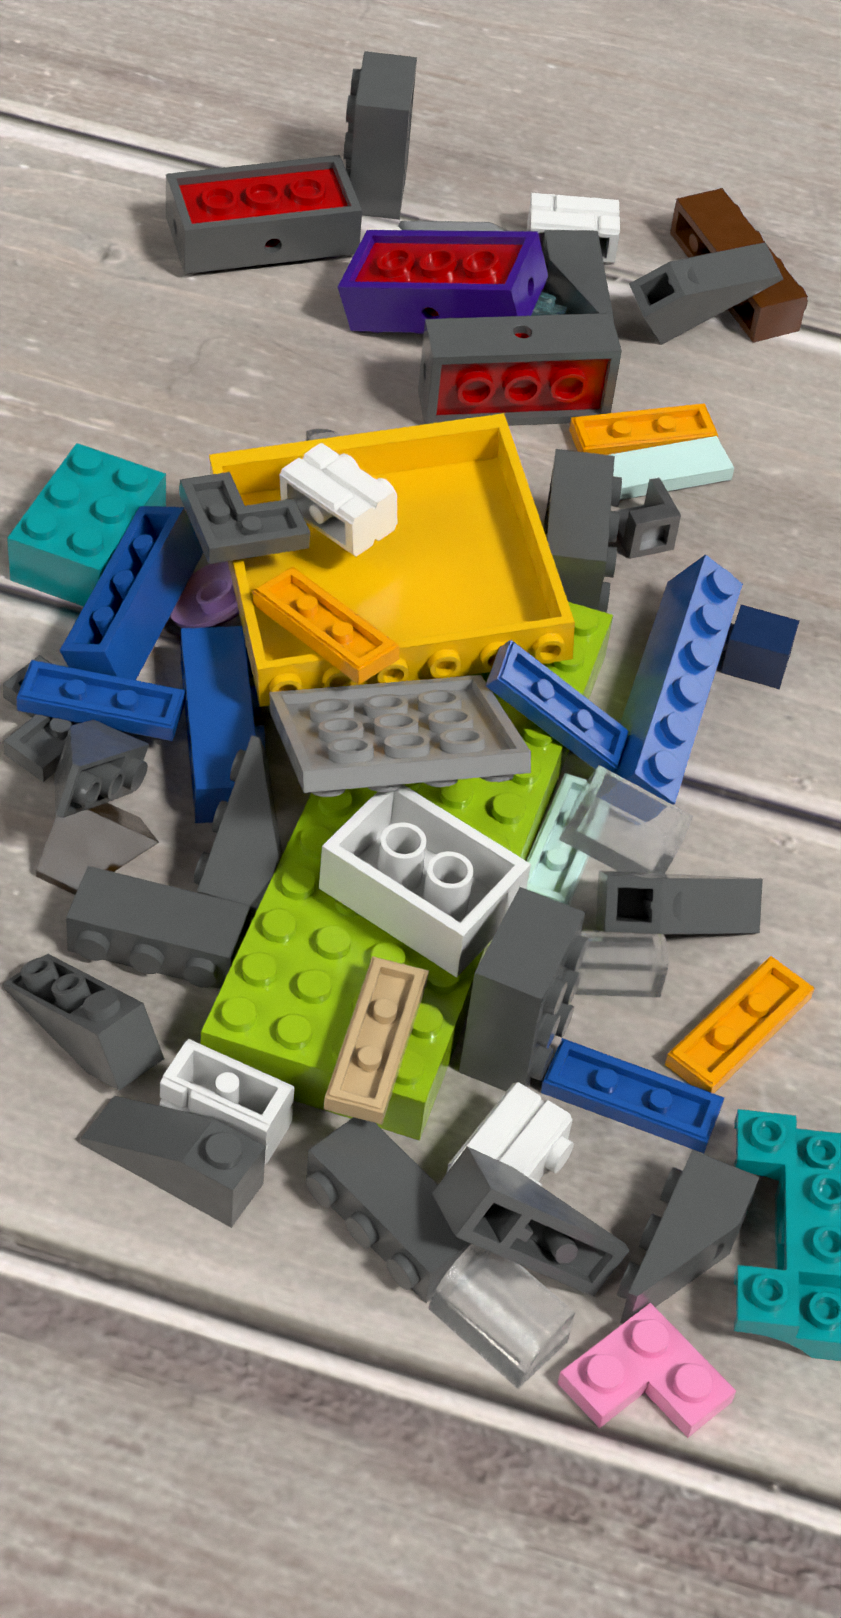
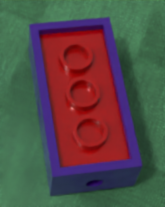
(440, 274)

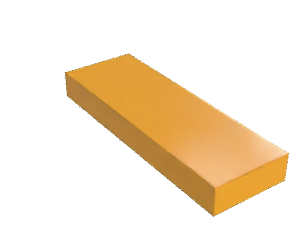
(640, 429)
(326, 625)
(739, 1026)

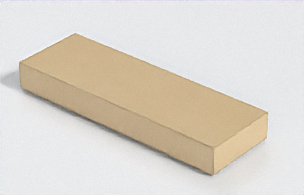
(376, 1040)

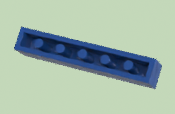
(676, 676)

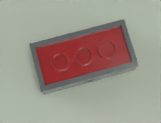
(262, 213)
(519, 366)

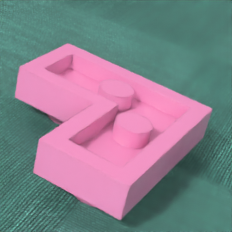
(649, 1359)

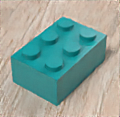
(80, 522)

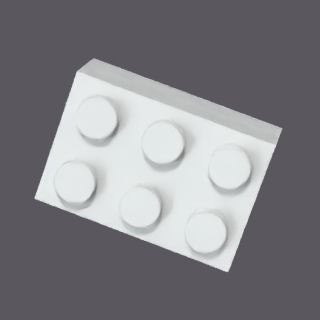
(422, 876)

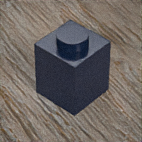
(759, 646)

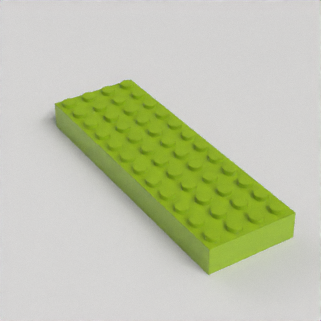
(309, 953)

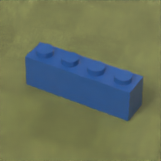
(135, 594)
(216, 711)

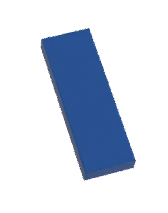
(108, 699)
(557, 707)
(632, 1095)

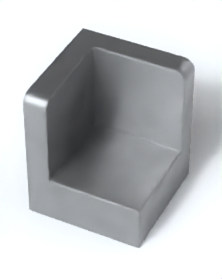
(651, 526)

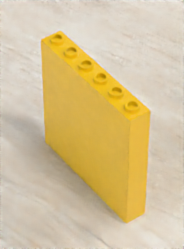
(444, 585)

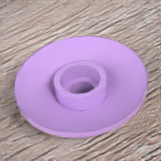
(207, 598)

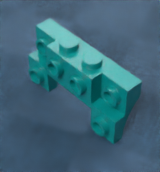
(803, 1293)

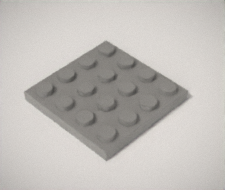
(397, 735)

